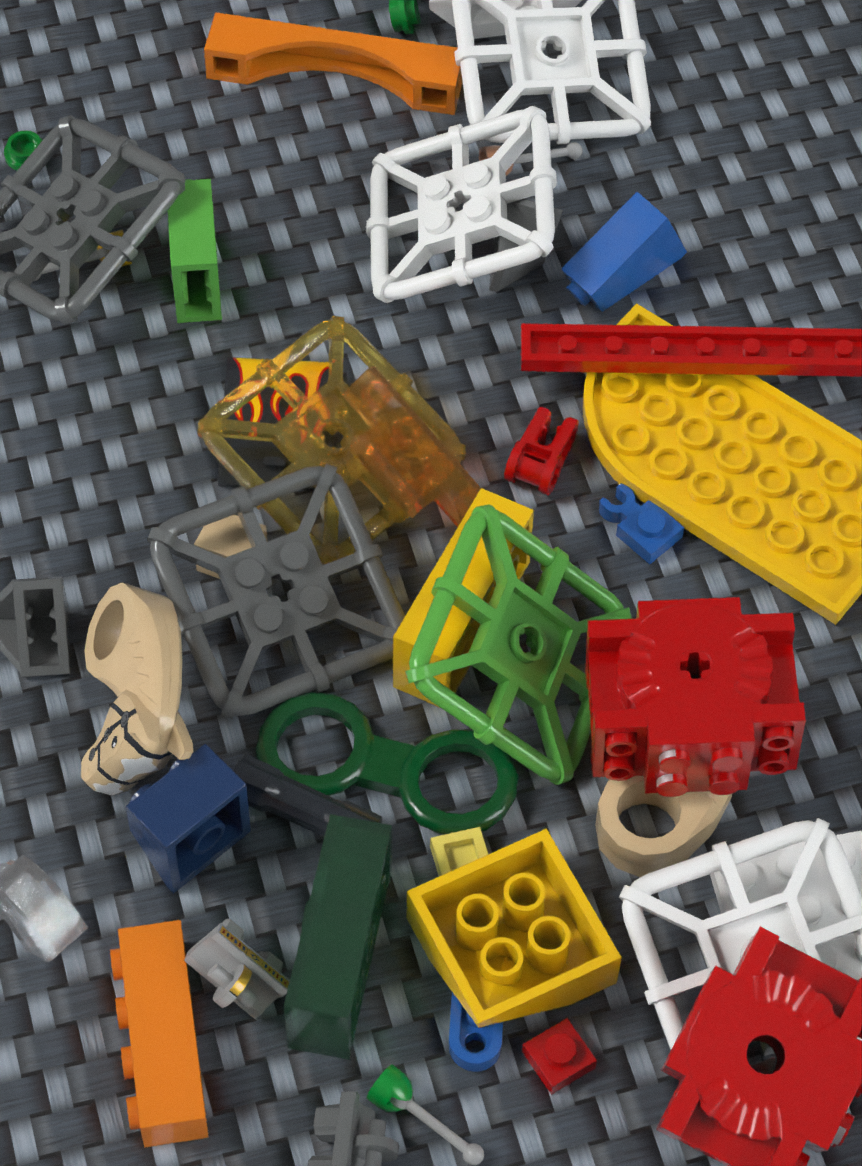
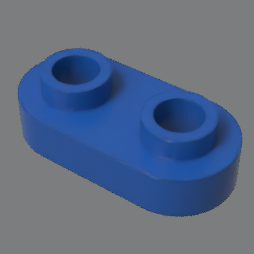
(464, 1030)

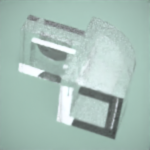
(37, 909)

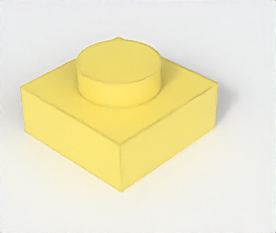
(457, 849)

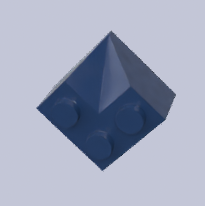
(189, 816)

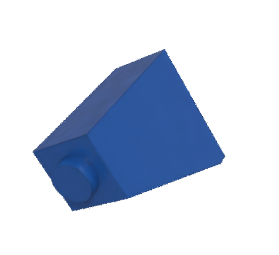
(623, 254)

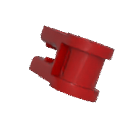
(541, 463)

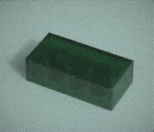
(338, 937)

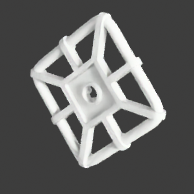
(572, 72)
(483, 215)
(728, 934)

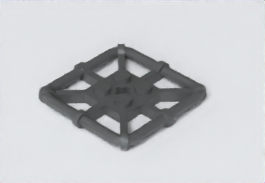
(96, 212)
(266, 618)

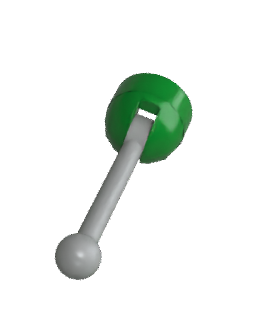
(394, 1093)

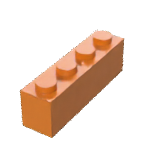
(161, 1033)

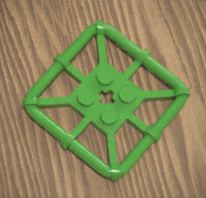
(496, 646)

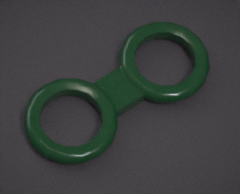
(391, 764)

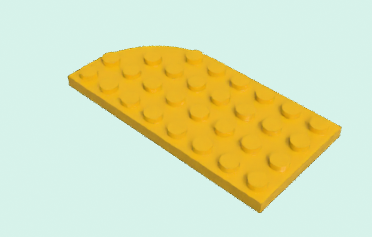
(738, 472)

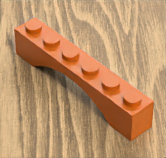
(255, 48)

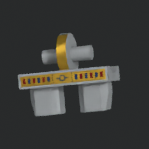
(237, 970)

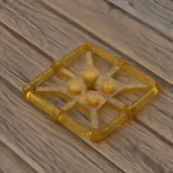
(301, 435)

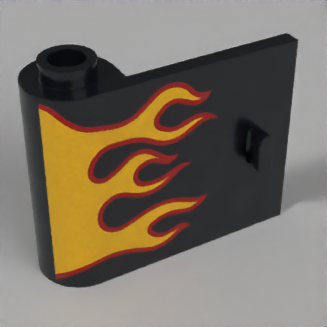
(268, 408)

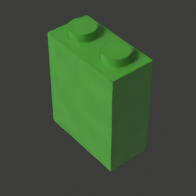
(194, 254)

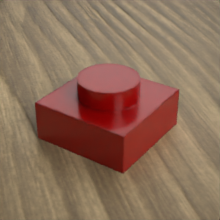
(559, 1056)

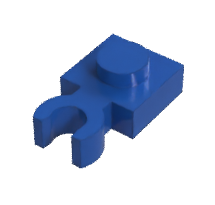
(642, 528)

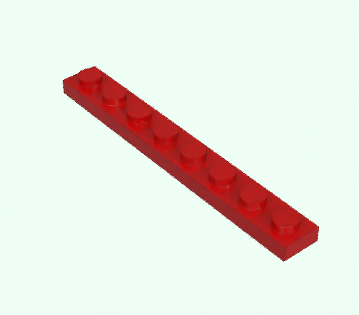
(691, 350)

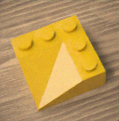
(513, 933)

